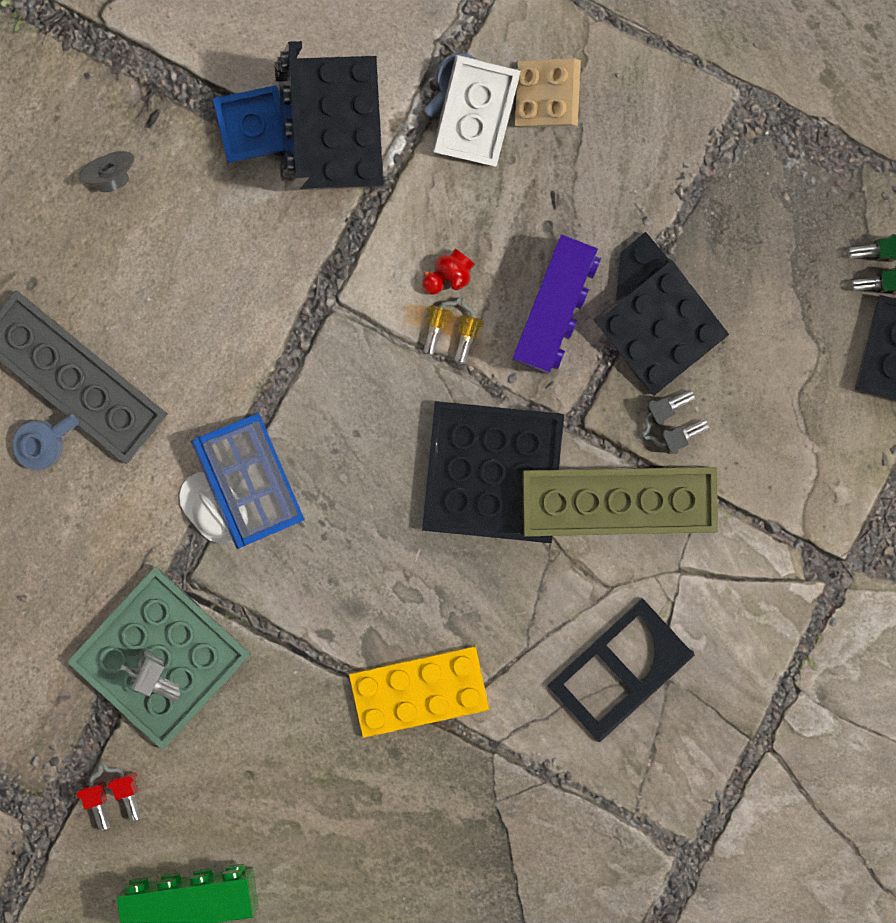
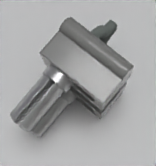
(147, 677)

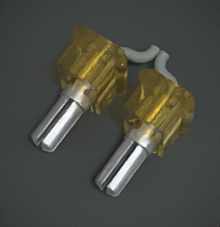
(438, 321)

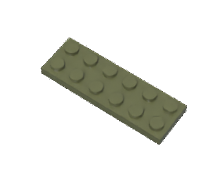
(619, 501)

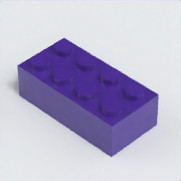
(555, 304)

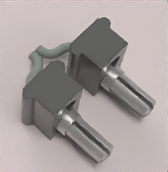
(676, 437)

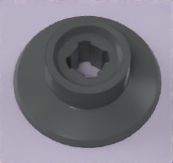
(108, 171)

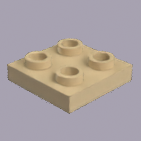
(548, 93)

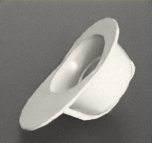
(202, 509)

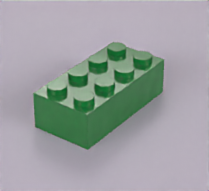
(191, 899)

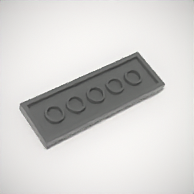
(75, 379)

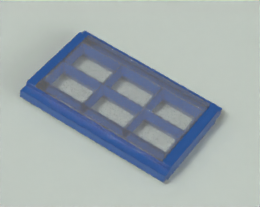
(247, 480)

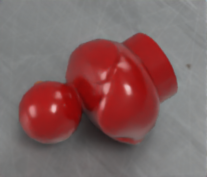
(453, 268)

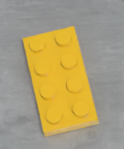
(419, 691)

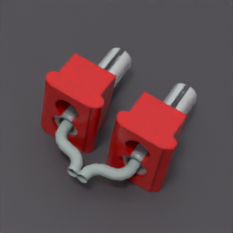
(123, 788)

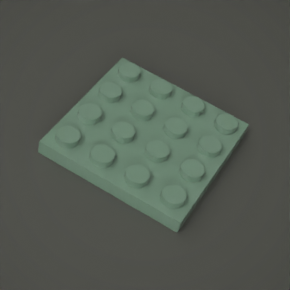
(173, 626)

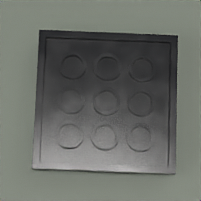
(479, 467)

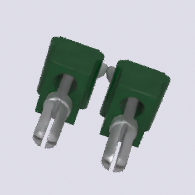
(882, 250)

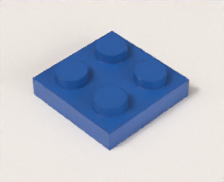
(250, 123)

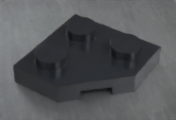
(637, 262)

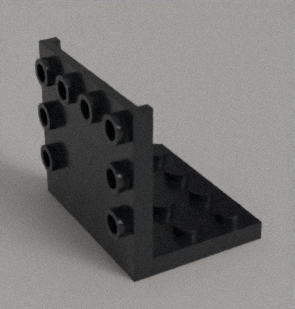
(329, 121)

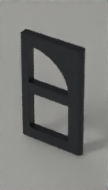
(669, 657)

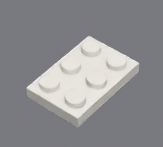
(476, 110)

